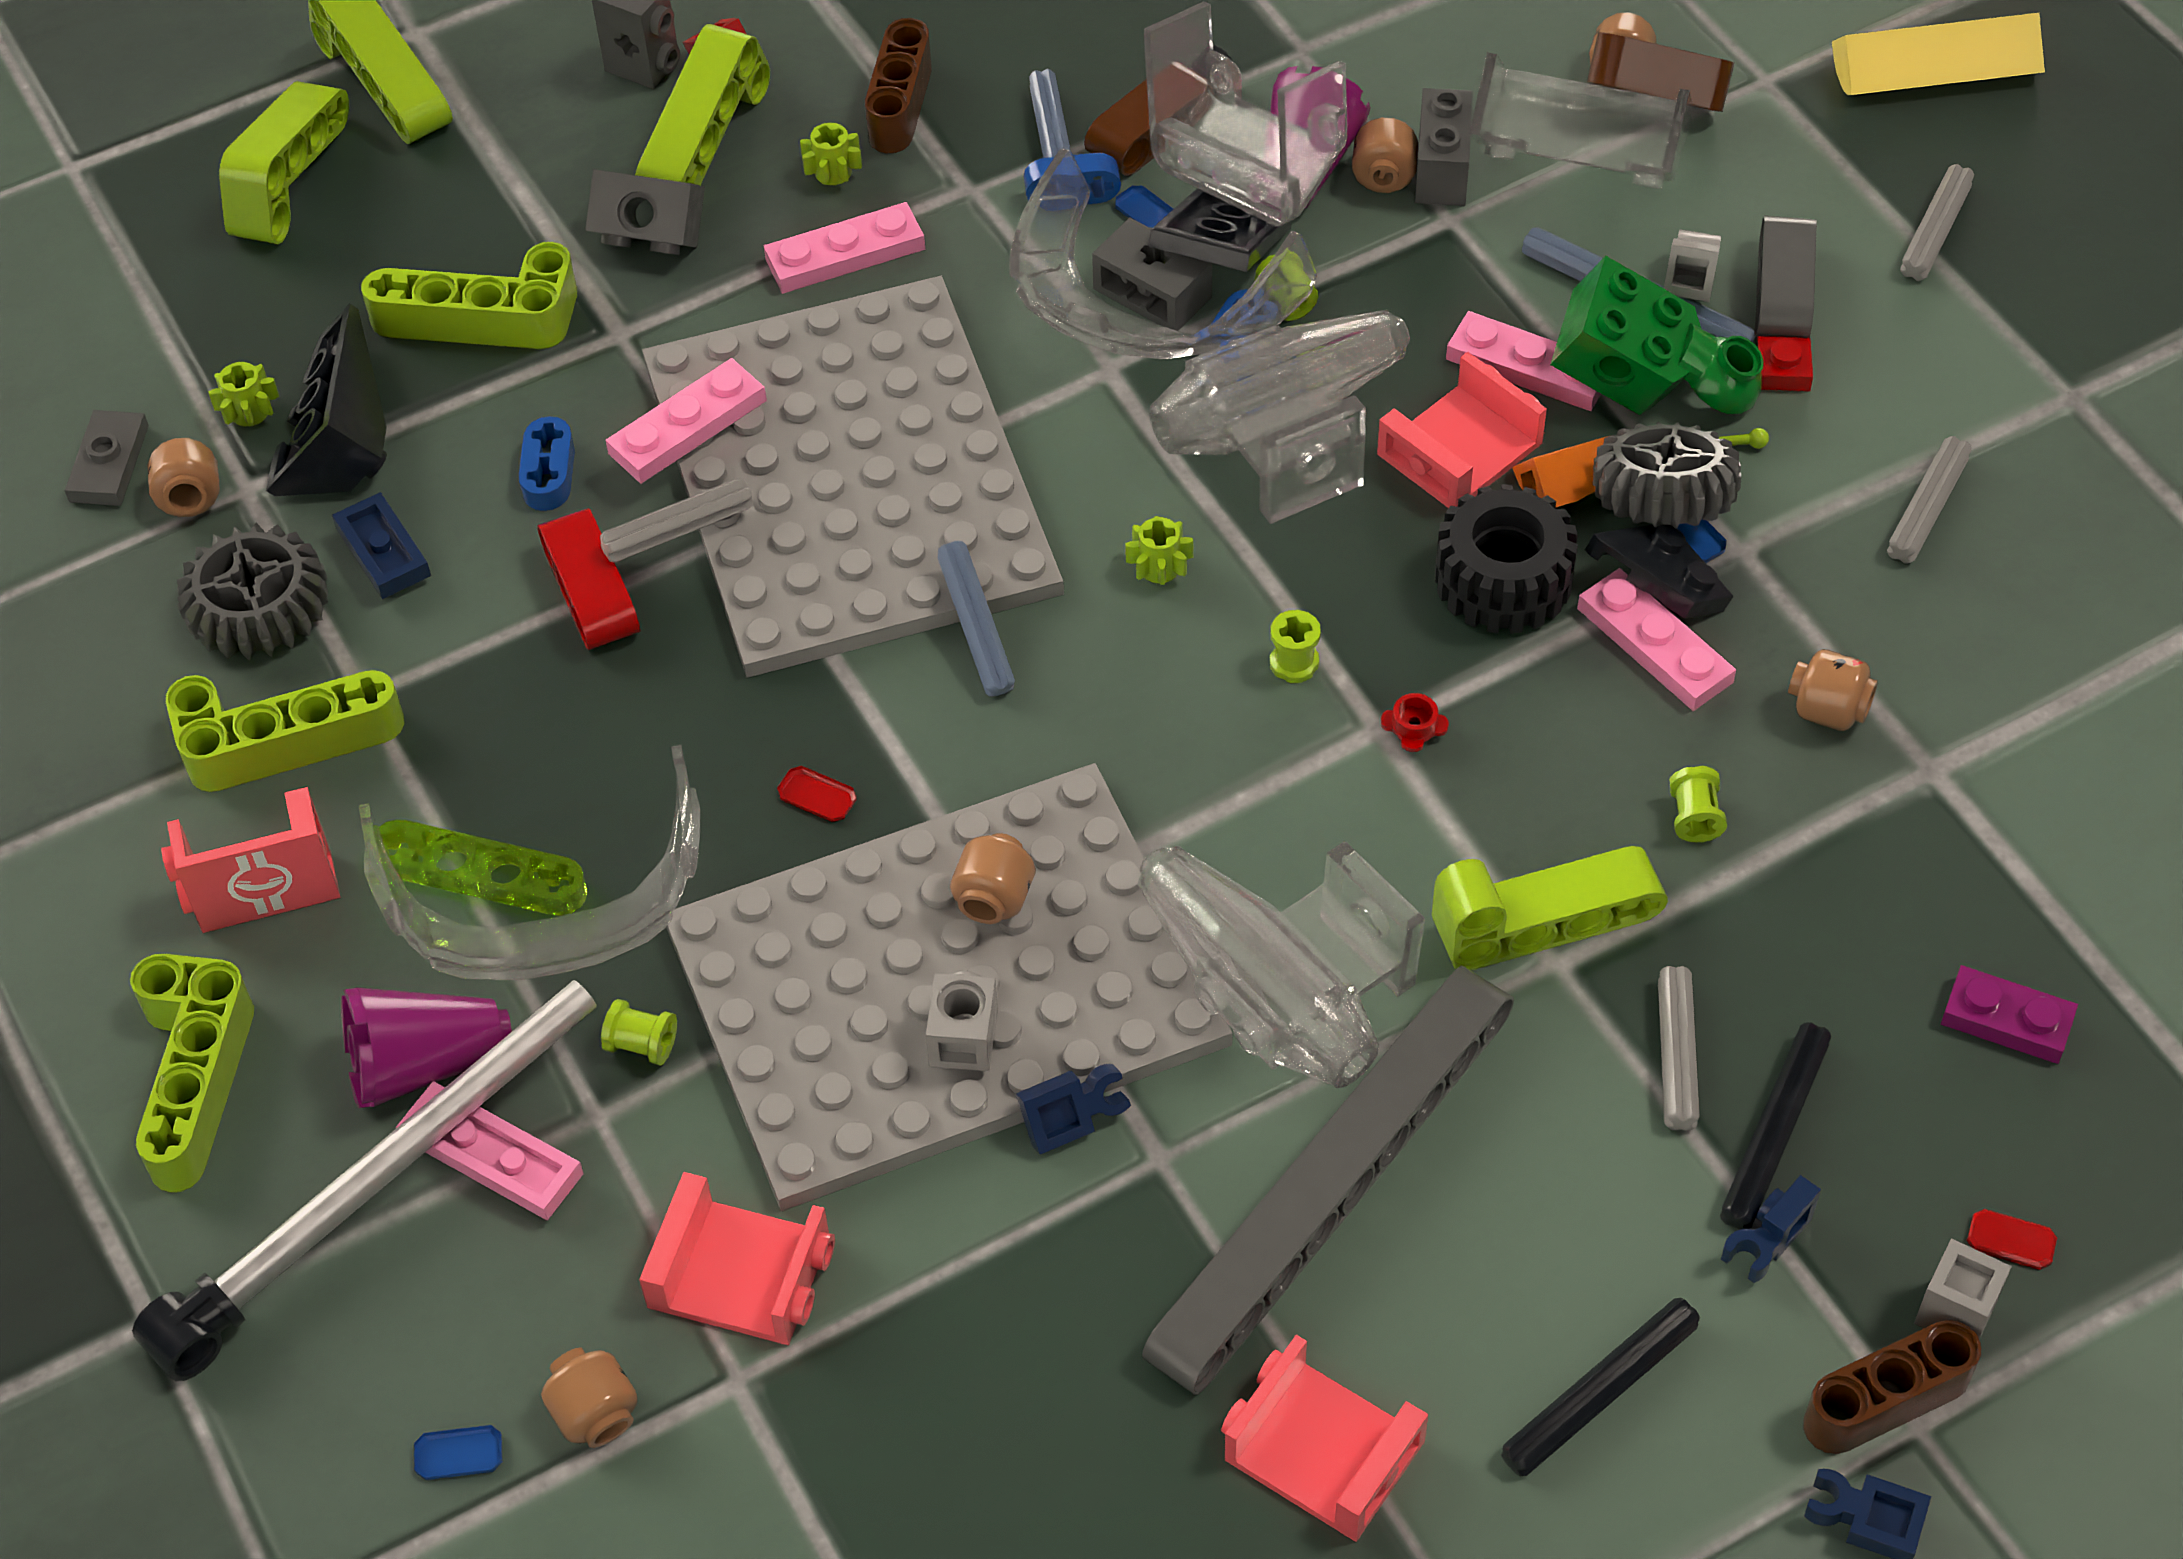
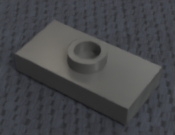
(106, 457)

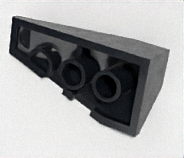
(336, 420)

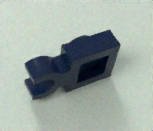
(1063, 1107)
(1881, 1514)

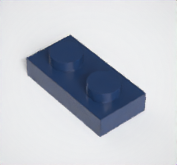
(381, 545)

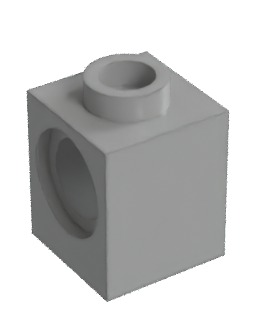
(962, 1042)
(1963, 1288)

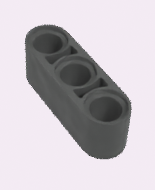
(1786, 277)

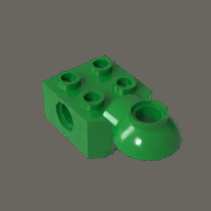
(1643, 341)

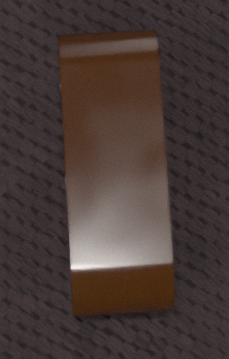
(1659, 70)
(898, 85)
(1124, 132)
(1904, 1362)

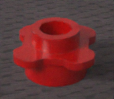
(1418, 709)

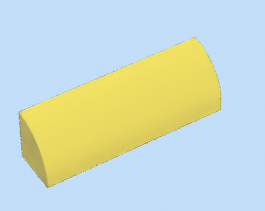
(1939, 54)

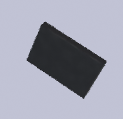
(1215, 232)

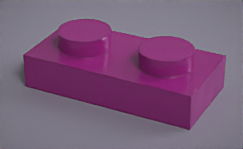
(2009, 1014)

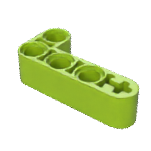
(382, 64)
(716, 76)
(273, 154)
(474, 307)
(281, 731)
(1543, 909)
(172, 1135)

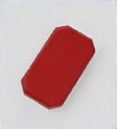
(816, 793)
(2012, 1239)

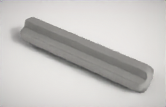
(1937, 222)
(1929, 500)
(676, 520)
(1678, 1048)

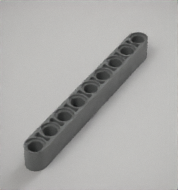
(1326, 1181)

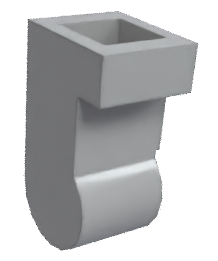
(1692, 265)

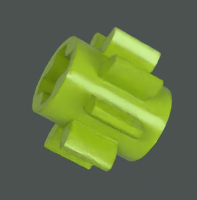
(831, 154)
(243, 394)
(1159, 550)

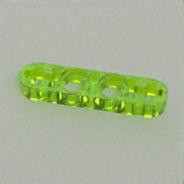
(482, 859)

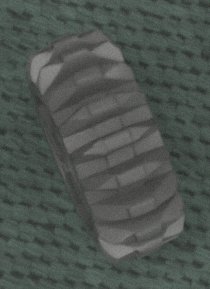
(1667, 474)
(219, 600)

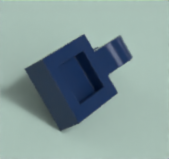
(1782, 1221)

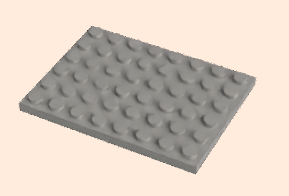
(857, 476)
(830, 969)

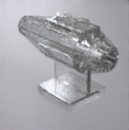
(1284, 405)
(1296, 974)

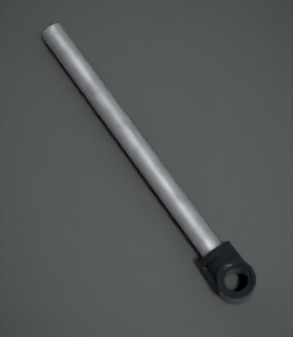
(186, 1330)

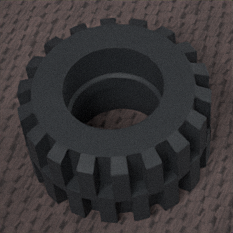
(1513, 526)

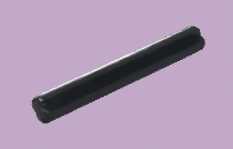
(1775, 1126)
(1600, 1386)

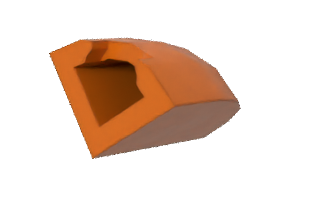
(1561, 474)

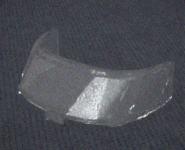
(1056, 293)
(545, 944)

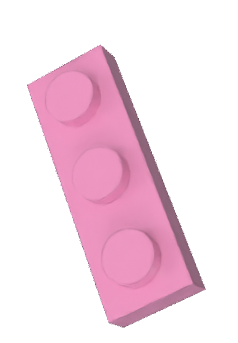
(844, 247)
(1519, 358)
(686, 420)
(1656, 639)
(505, 1159)

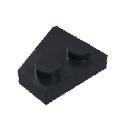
(1665, 568)

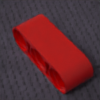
(588, 579)

